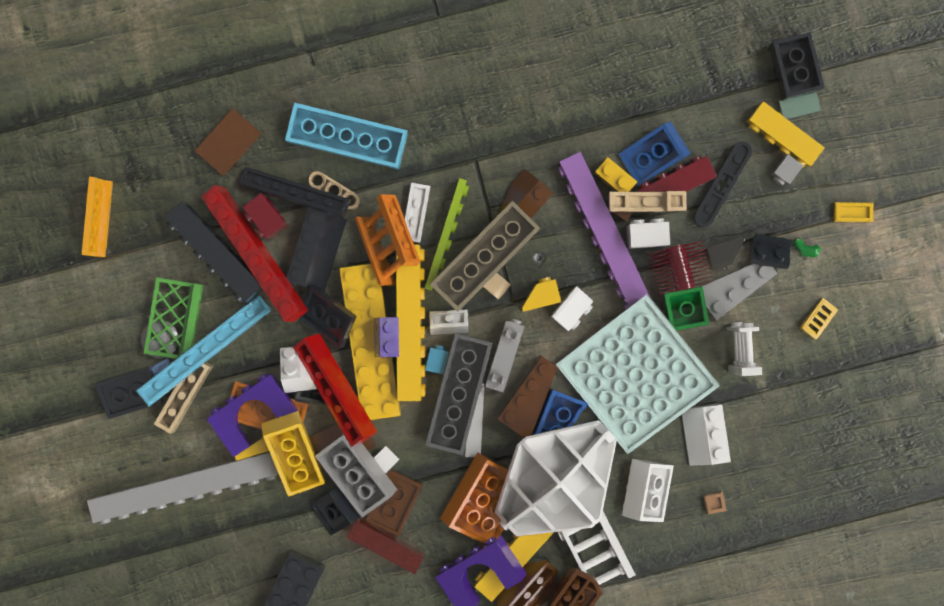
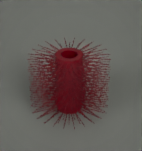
(680, 266)

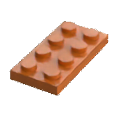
(257, 412)

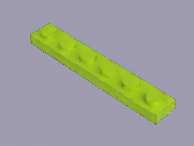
(450, 227)

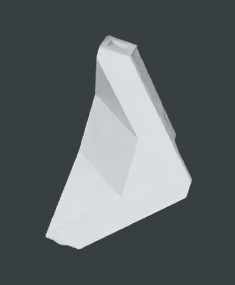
(557, 480)

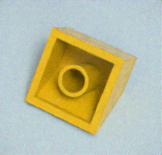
(542, 295)

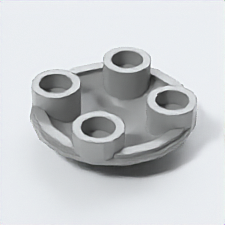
(166, 337)

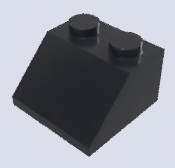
(335, 510)

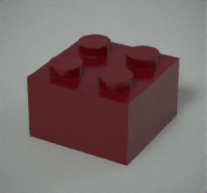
(265, 216)

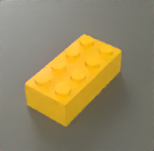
(292, 453)

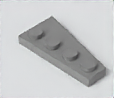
(731, 289)

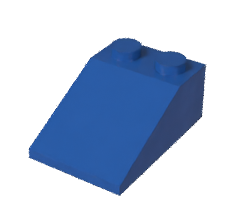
(654, 153)

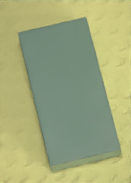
(799, 106)

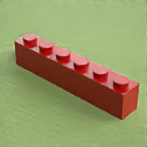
(335, 389)

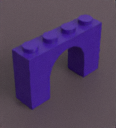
(226, 419)
(493, 554)

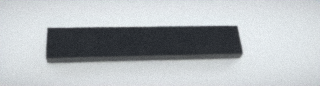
(294, 192)

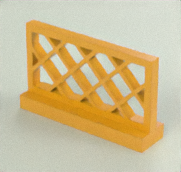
(97, 217)

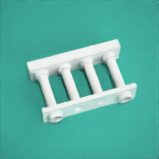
(744, 362)
(614, 551)

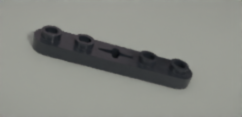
(732, 168)

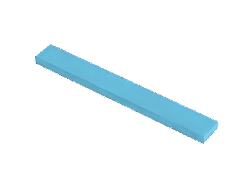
(203, 351)

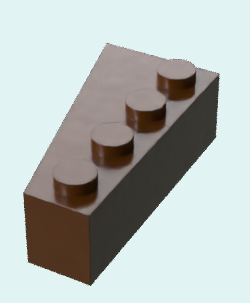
(527, 401)

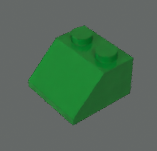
(686, 308)

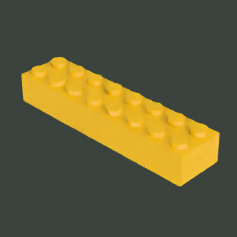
(410, 331)
(373, 374)

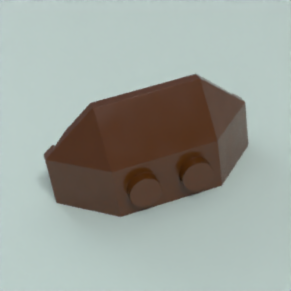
(533, 588)
(576, 589)

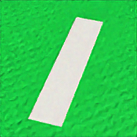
(474, 438)

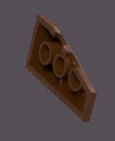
(527, 194)

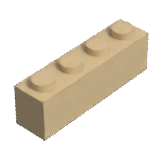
(182, 399)

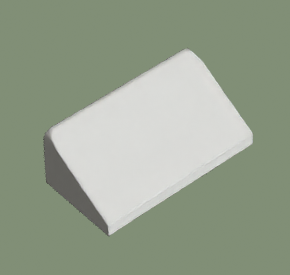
(448, 322)

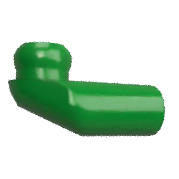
(805, 250)

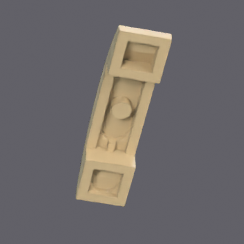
(647, 201)

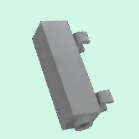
(504, 355)

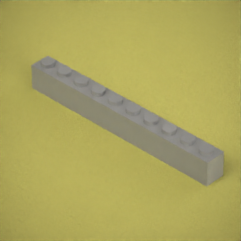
(181, 487)

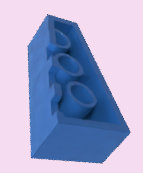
(558, 412)

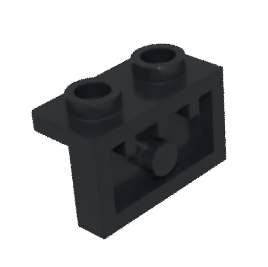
(770, 251)

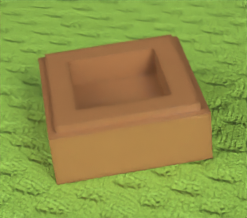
(714, 503)

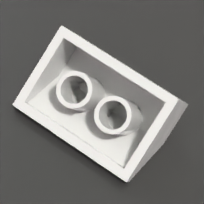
(706, 435)
(647, 490)

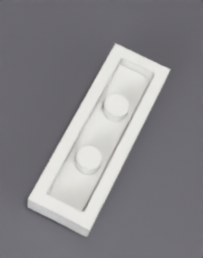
(417, 210)

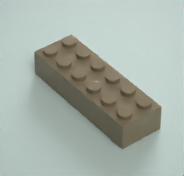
(485, 256)

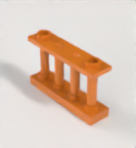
(400, 237)

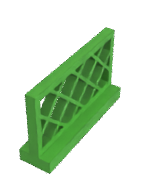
(190, 322)

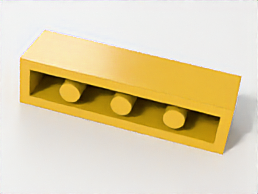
(784, 134)

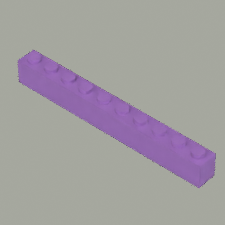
(603, 228)

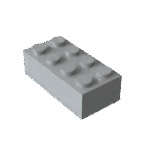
(356, 474)

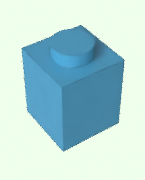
(437, 359)

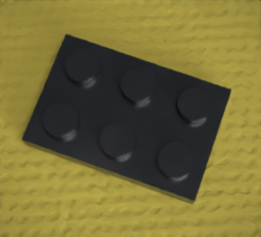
(327, 316)
(119, 392)

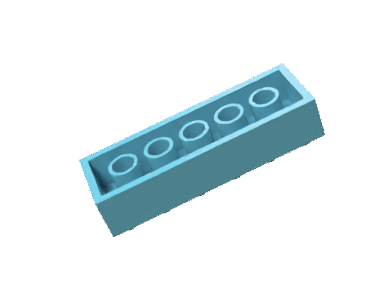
(346, 136)

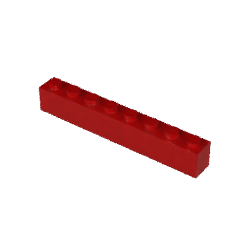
(254, 253)

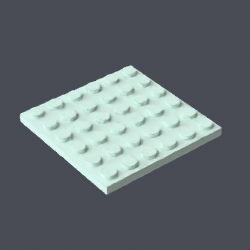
(637, 374)

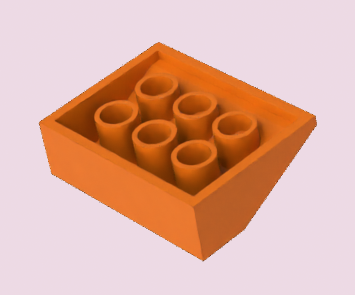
(476, 499)

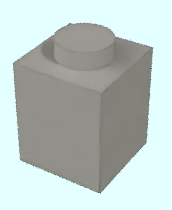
(786, 170)

